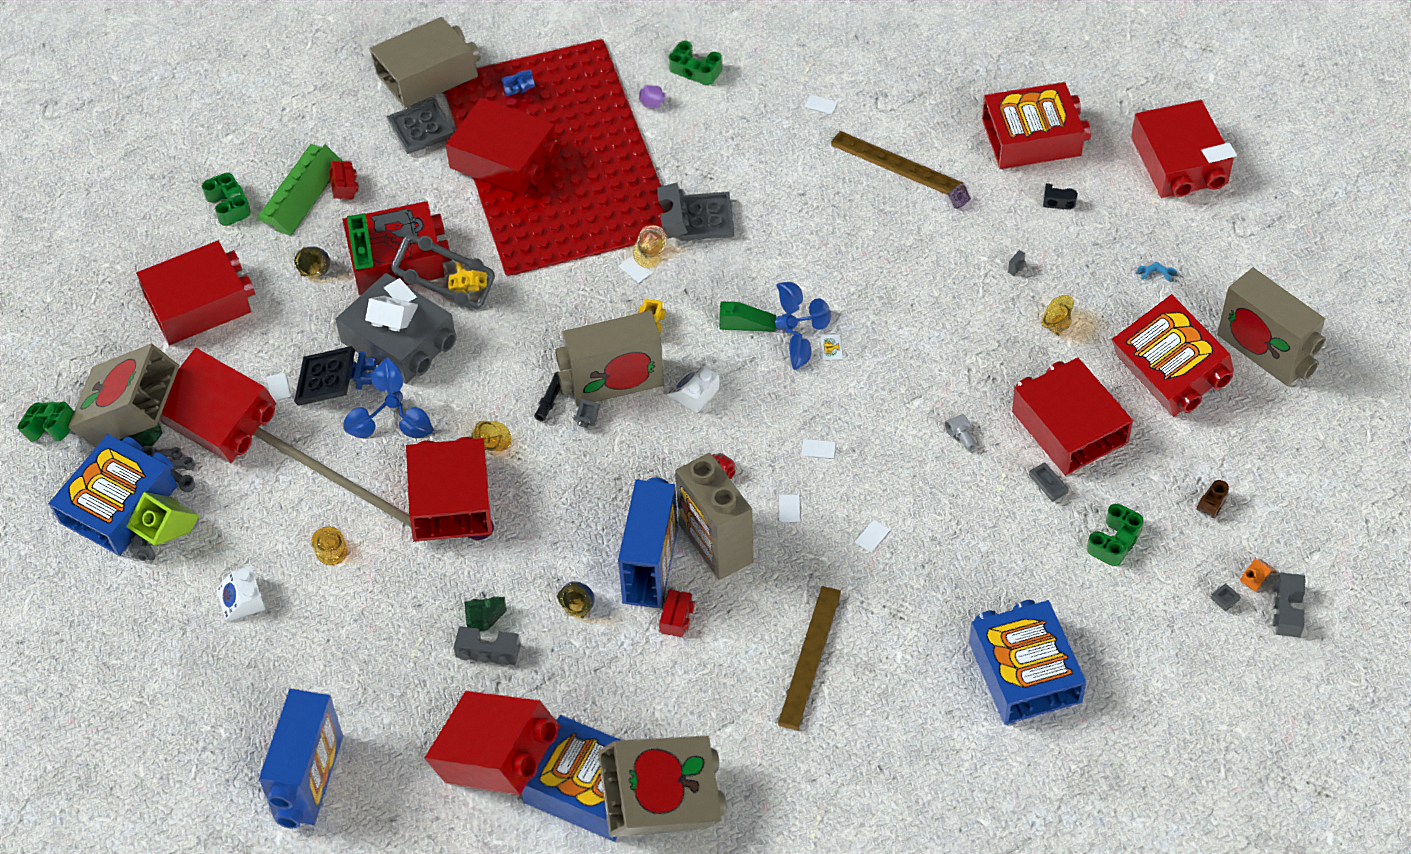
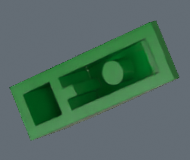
(360, 241)
(745, 317)

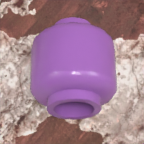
(651, 96)

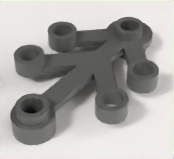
(177, 462)

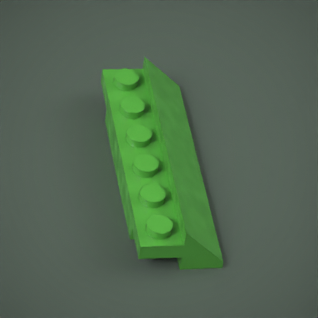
(299, 190)

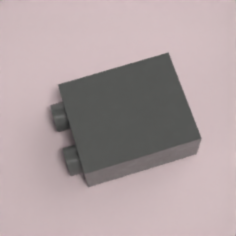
(411, 347)

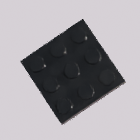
(324, 375)

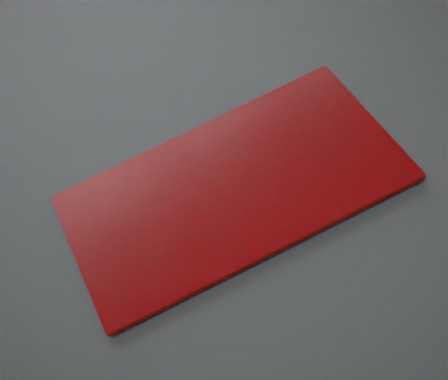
(599, 184)

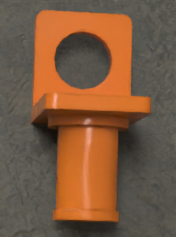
(1256, 574)

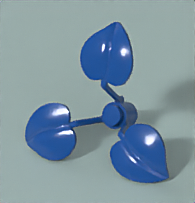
(790, 299)
(389, 378)

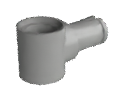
(959, 427)

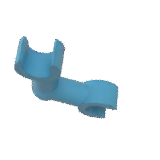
(1157, 267)

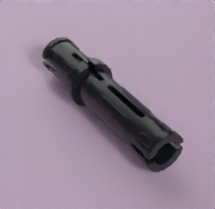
(547, 402)

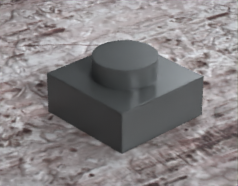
(1017, 263)
(1225, 597)

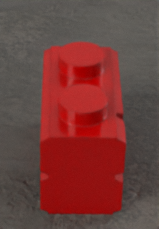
(343, 180)
(675, 613)

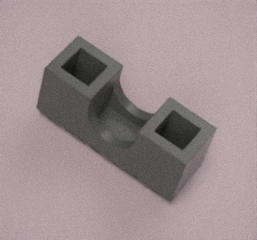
(671, 199)
(1289, 589)
(502, 650)

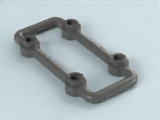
(410, 276)

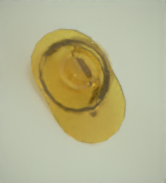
(649, 246)
(1058, 314)
(495, 435)
(329, 545)

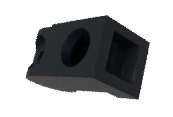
(1059, 198)

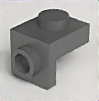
(587, 413)
(140, 548)

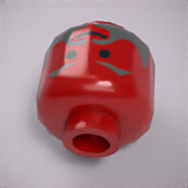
(726, 464)

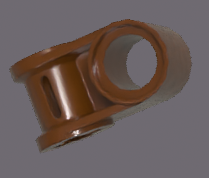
(1212, 501)

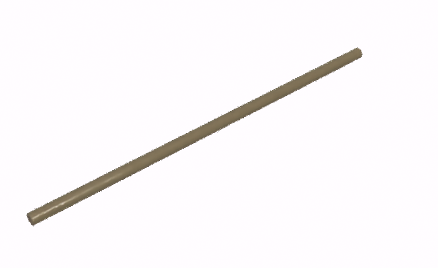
(333, 476)

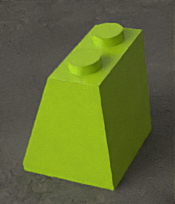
(161, 518)

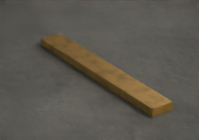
(894, 163)
(809, 658)

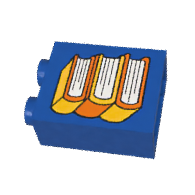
(107, 489)
(648, 543)
(1026, 661)
(301, 758)
(570, 778)

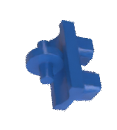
(518, 82)
(359, 370)

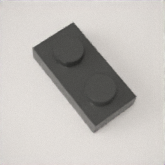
(1048, 481)

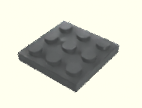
(420, 126)
(709, 216)

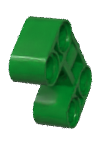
(683, 64)
(226, 187)
(47, 417)
(1123, 539)

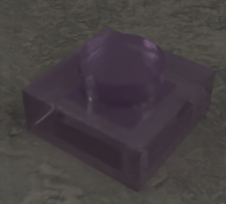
(959, 196)

